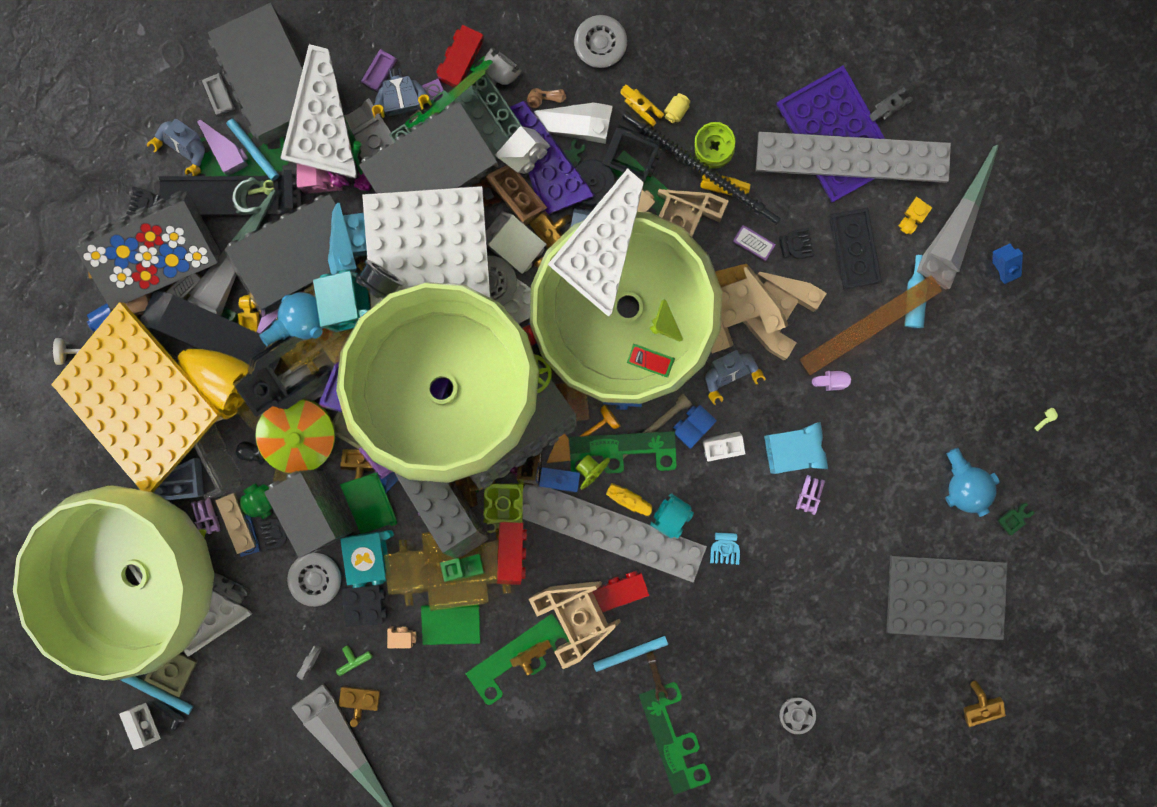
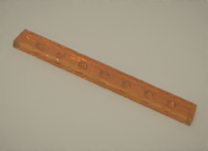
(871, 325)

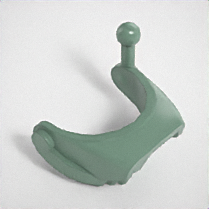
(239, 196)

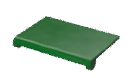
(368, 503)
(450, 625)

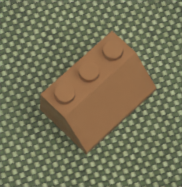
(516, 194)

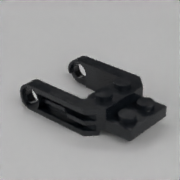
(263, 388)

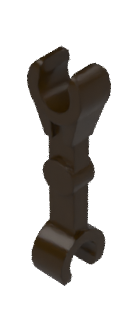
(656, 676)

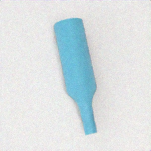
(916, 317)

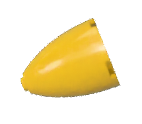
(214, 377)

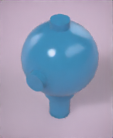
(296, 318)
(970, 487)

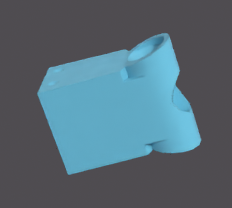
(796, 450)

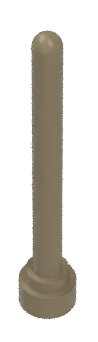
(682, 404)

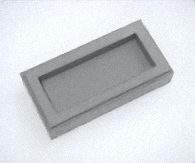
(218, 94)

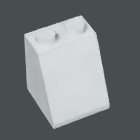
(513, 242)

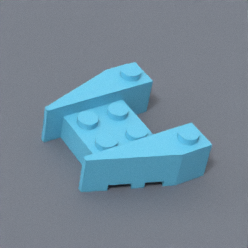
(346, 240)

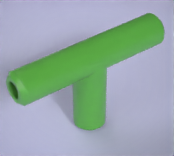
(353, 662)

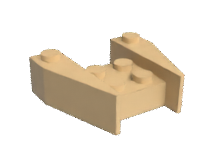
(687, 207)
(787, 293)
(745, 301)
(578, 616)

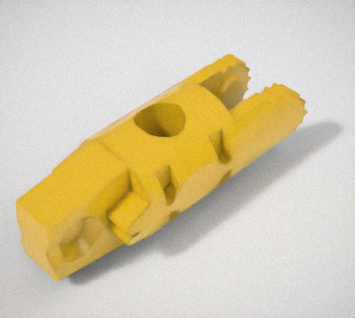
(634, 98)
(706, 184)
(629, 499)

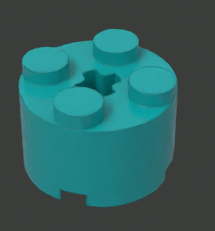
(672, 516)

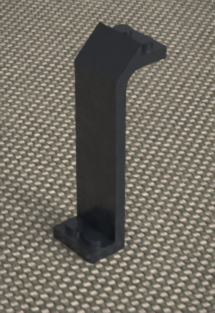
(215, 193)
(200, 327)

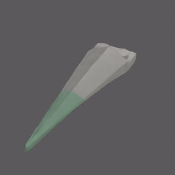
(948, 249)
(217, 282)
(327, 723)

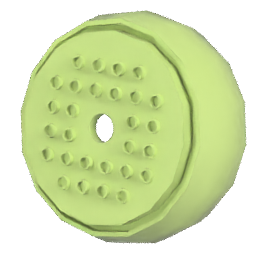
(430, 336)
(593, 349)
(77, 592)

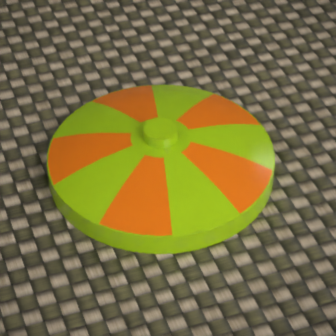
(295, 436)

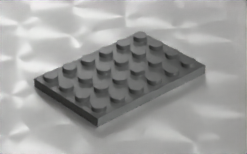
(946, 597)

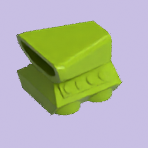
(503, 503)

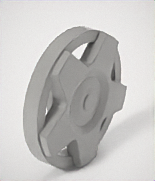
(309, 662)
(797, 715)

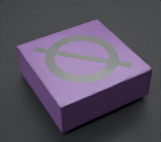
(433, 89)

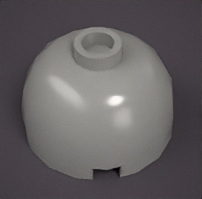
(501, 69)

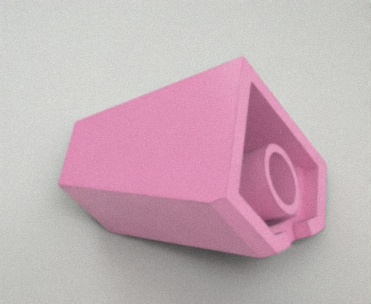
(314, 180)

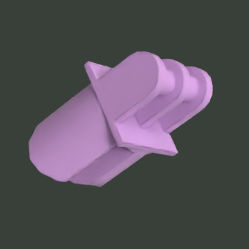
(833, 380)
(810, 495)
(203, 513)

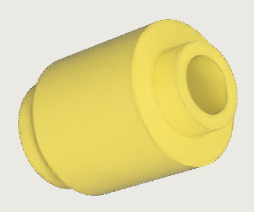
(677, 108)

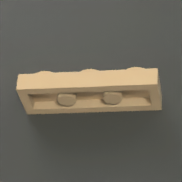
(236, 523)

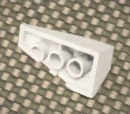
(578, 121)

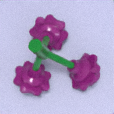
(361, 183)

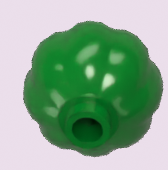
(255, 502)

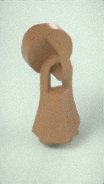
(535, 98)

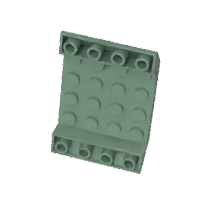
(487, 112)

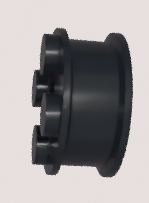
(378, 280)

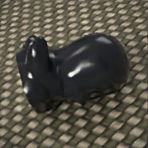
(249, 452)

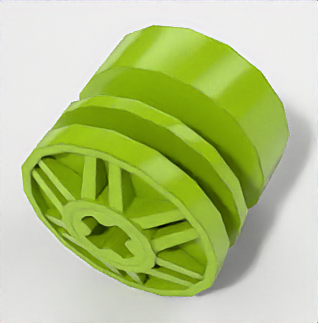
(720, 136)

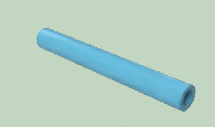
(252, 149)
(630, 653)
(159, 694)

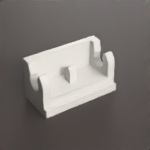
(723, 446)

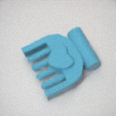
(726, 547)

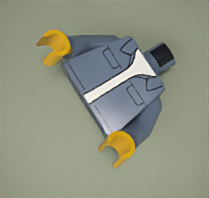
(399, 95)
(183, 141)
(728, 370)

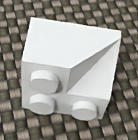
(523, 150)

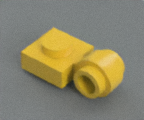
(917, 213)
(248, 318)

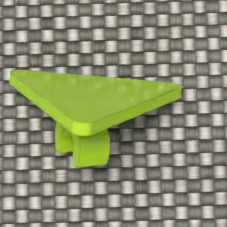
(665, 323)

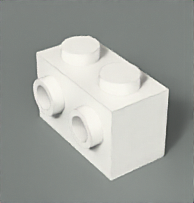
(139, 726)

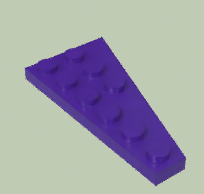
(554, 175)

